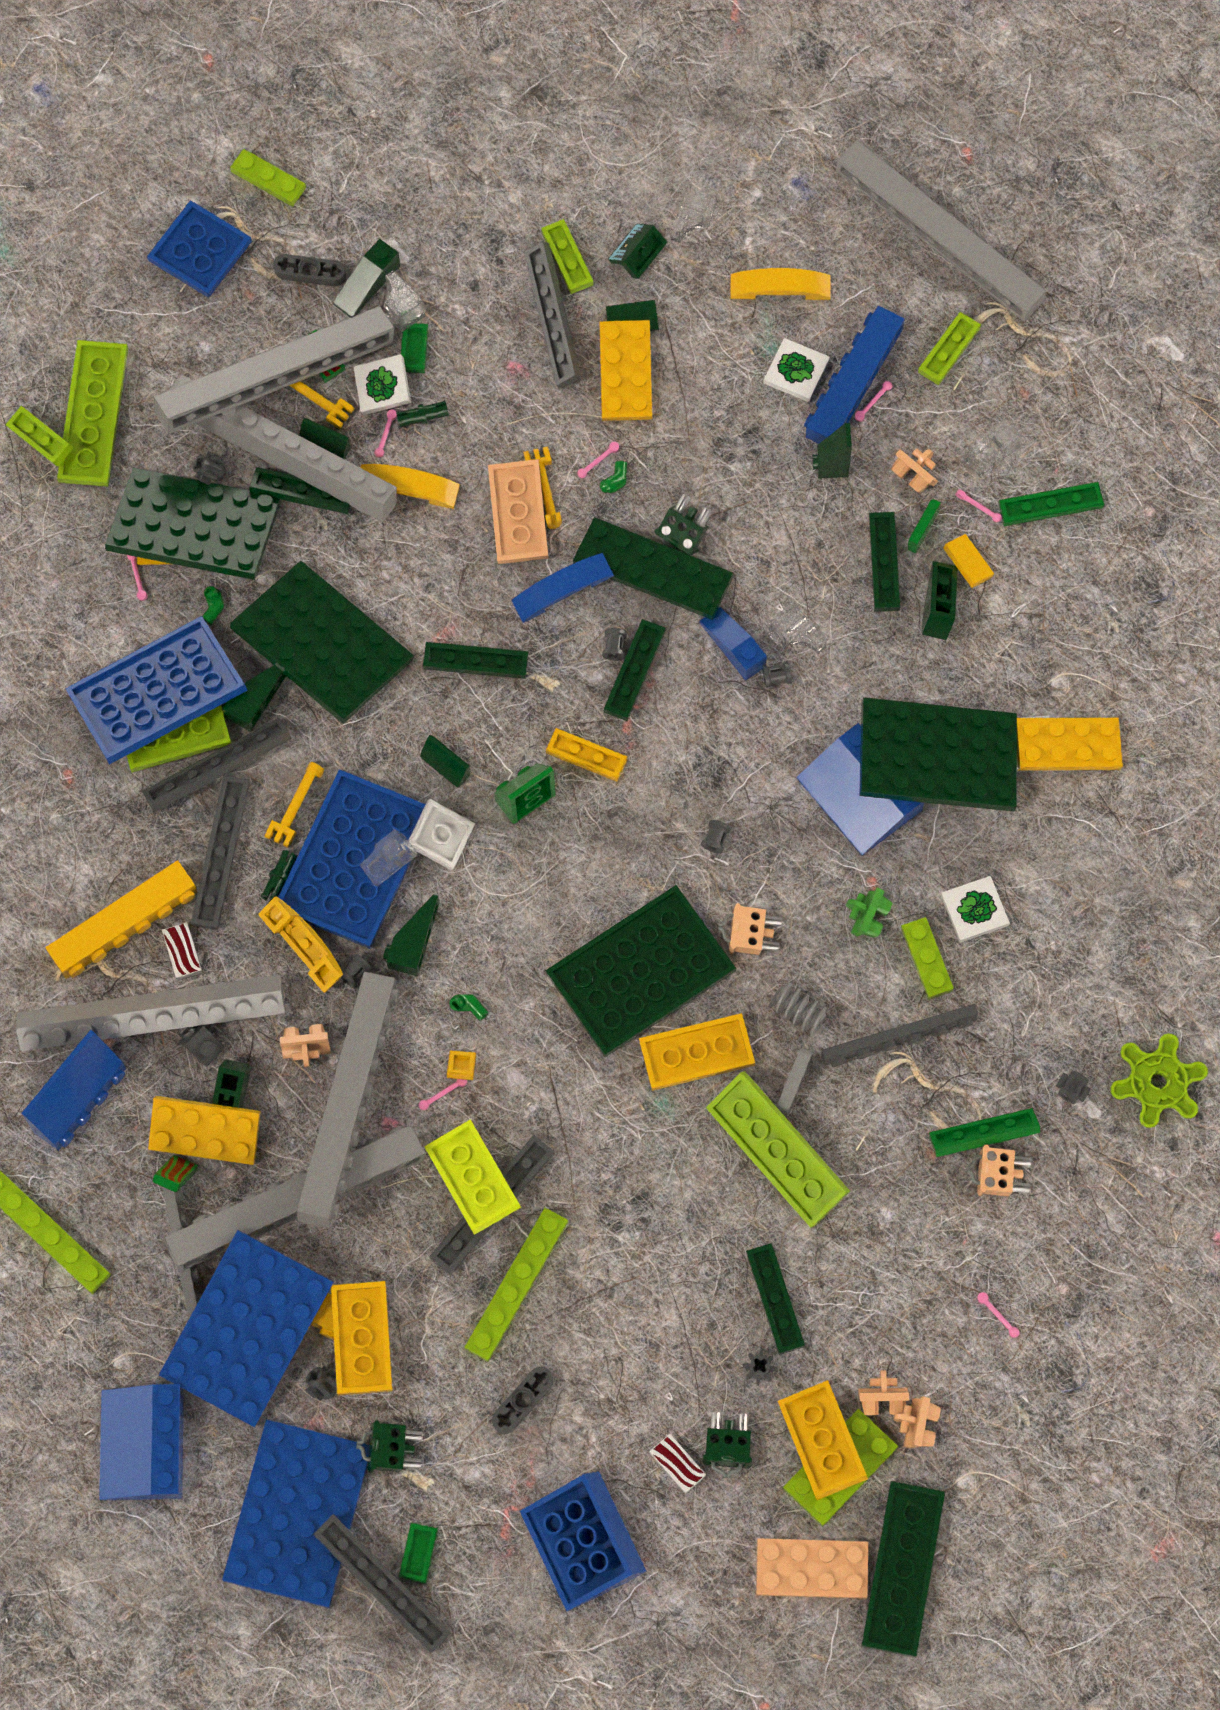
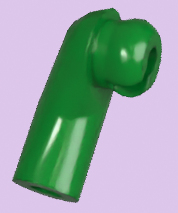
(617, 480)
(215, 604)
(468, 1002)

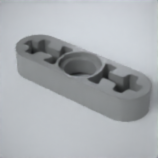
(794, 1081)

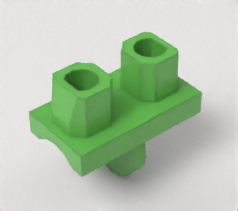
(864, 909)

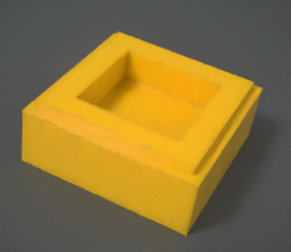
(461, 1065)

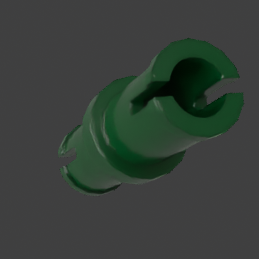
(422, 414)
(279, 875)

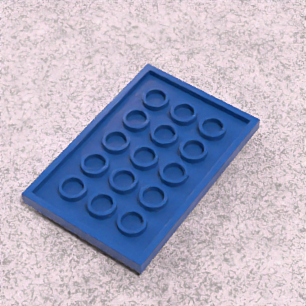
(155, 689)
(327, 877)
(246, 1328)
(291, 1493)

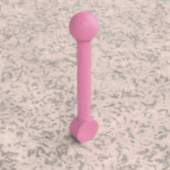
(391, 415)
(860, 415)
(613, 448)
(997, 517)
(141, 594)
(424, 1104)
(983, 1299)

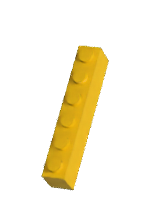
(121, 920)

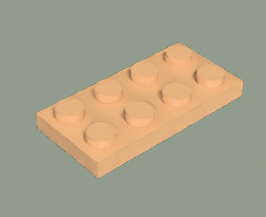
(518, 511)
(812, 1568)

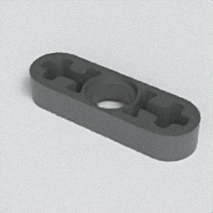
(303, 261)
(541, 1389)

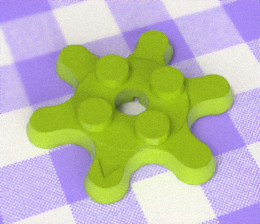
(1162, 1063)

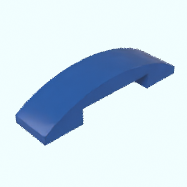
(561, 585)

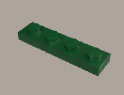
(295, 490)
(884, 561)
(475, 660)
(634, 670)
(775, 1299)

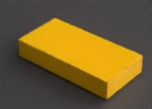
(968, 560)

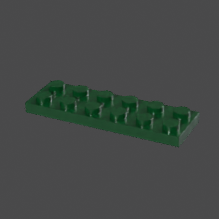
(657, 568)
(903, 1569)

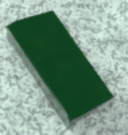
(633, 312)
(325, 438)
(445, 761)

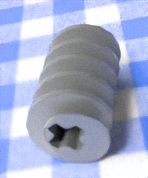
(799, 1008)

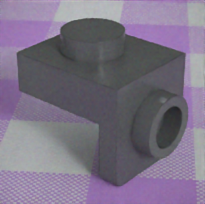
(201, 1044)

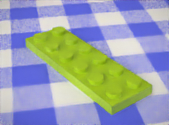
(93, 412)
(777, 1149)

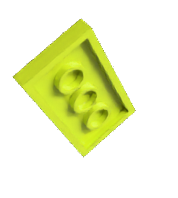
(472, 1177)

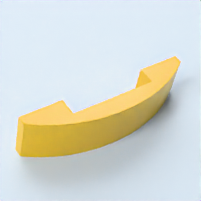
(780, 282)
(417, 483)
(304, 941)

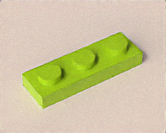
(268, 177)
(567, 256)
(949, 348)
(39, 436)
(927, 958)

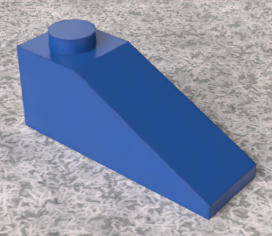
(735, 643)

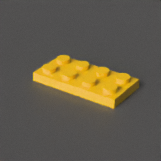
(625, 370)
(1068, 744)
(696, 1051)
(204, 1130)
(361, 1338)
(822, 1440)

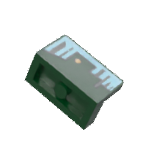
(638, 249)

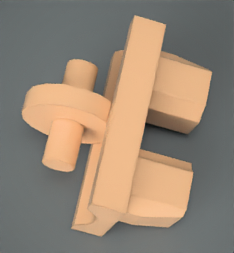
(905, 463)
(305, 1046)
(870, 1396)
(914, 1422)

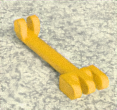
(334, 410)
(552, 519)
(283, 828)

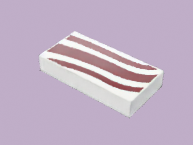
(182, 951)
(677, 1463)

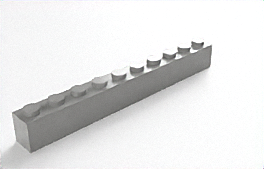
(941, 230)
(273, 370)
(302, 459)
(151, 1012)
(346, 1100)
(280, 1202)

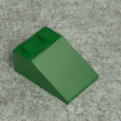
(526, 792)

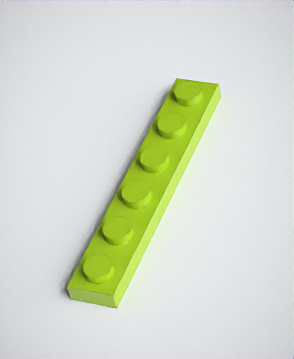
(51, 1236)
(516, 1284)

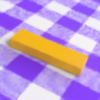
(586, 754)

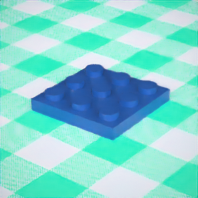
(199, 249)

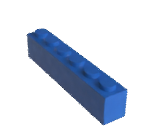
(855, 375)

